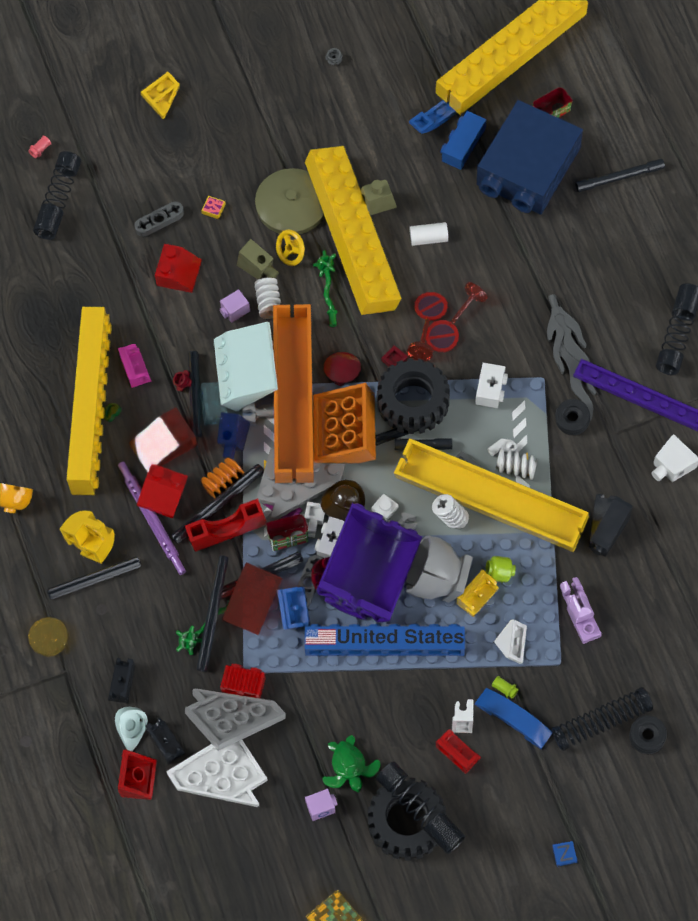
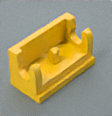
(477, 593)

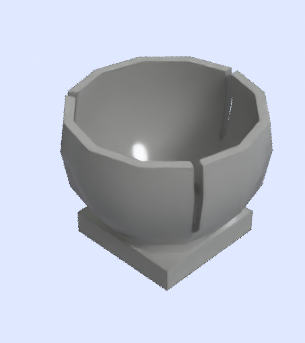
(437, 571)

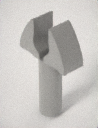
(256, 413)
(407, 518)

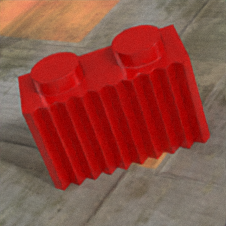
(243, 681)

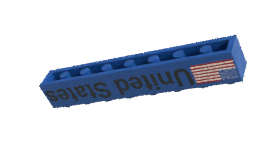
(384, 640)

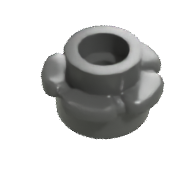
(334, 52)

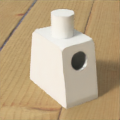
(674, 460)

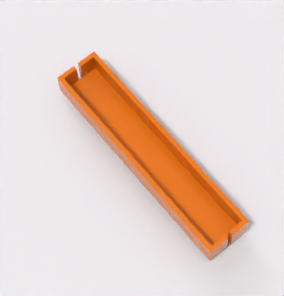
(294, 395)

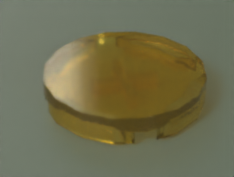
(48, 636)

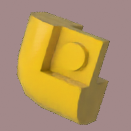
(88, 535)

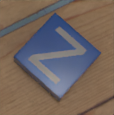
(564, 853)

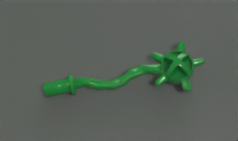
(325, 264)
(188, 639)

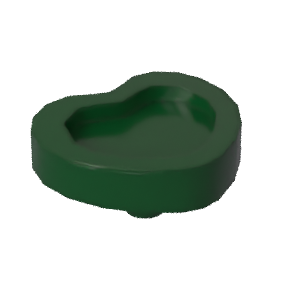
(112, 410)

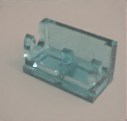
(211, 403)

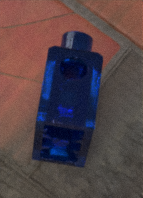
(232, 433)

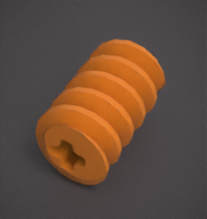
(221, 476)

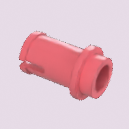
(36, 150)

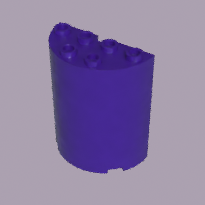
(368, 565)

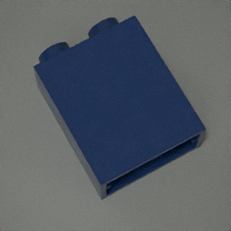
(528, 158)

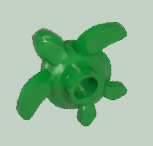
(349, 765)

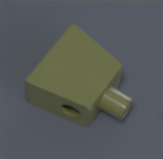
(378, 197)
(256, 261)

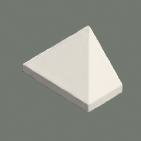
(512, 641)

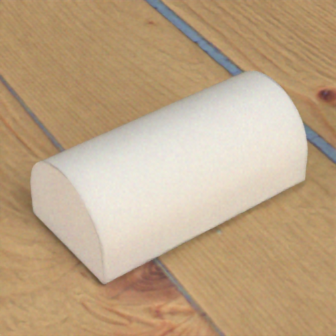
(428, 233)

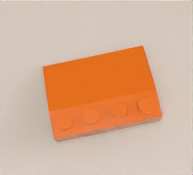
(344, 425)

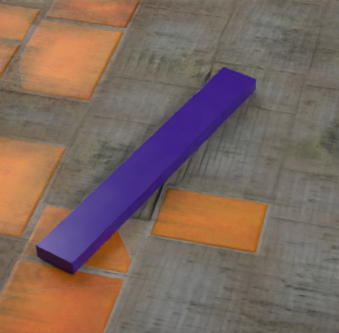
(637, 394)

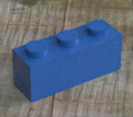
(463, 140)

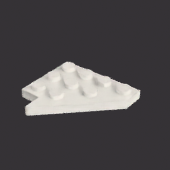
(220, 774)

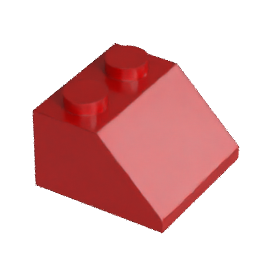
(177, 268)
(162, 490)

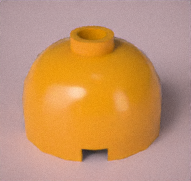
(14, 497)

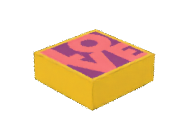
(213, 207)

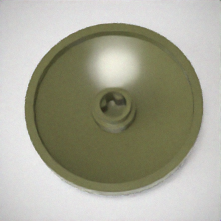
(288, 202)

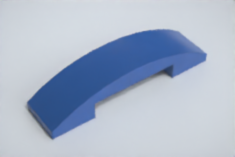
(433, 118)
(514, 716)

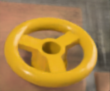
(292, 247)

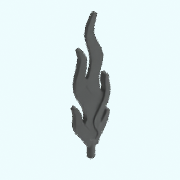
(565, 347)

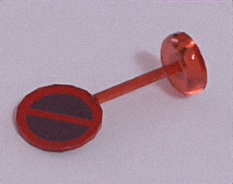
(429, 307)
(444, 334)

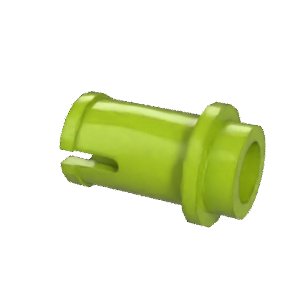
(505, 687)

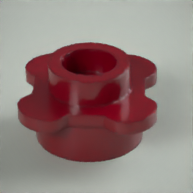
(182, 380)

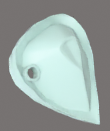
(130, 726)

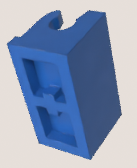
(293, 608)

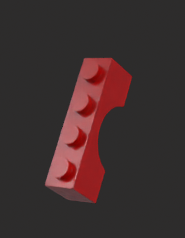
(208, 533)

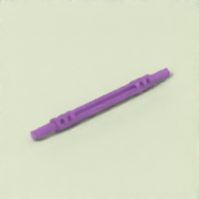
(153, 520)

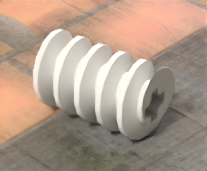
(267, 296)
(517, 464)
(450, 511)

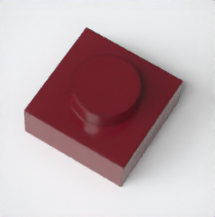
(393, 356)

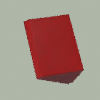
(136, 775)

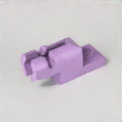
(580, 611)

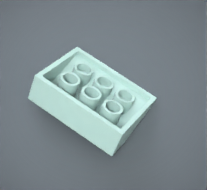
(245, 365)

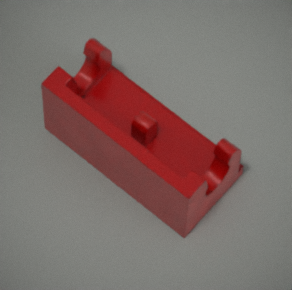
(457, 751)

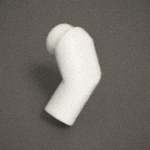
(504, 444)

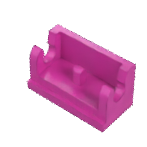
(134, 365)

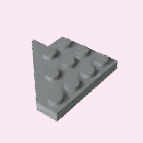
(290, 496)
(231, 717)

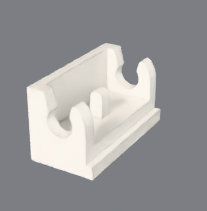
(463, 720)

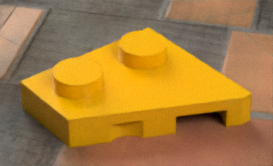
(161, 93)

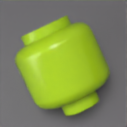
(500, 568)

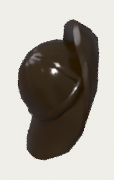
(339, 498)

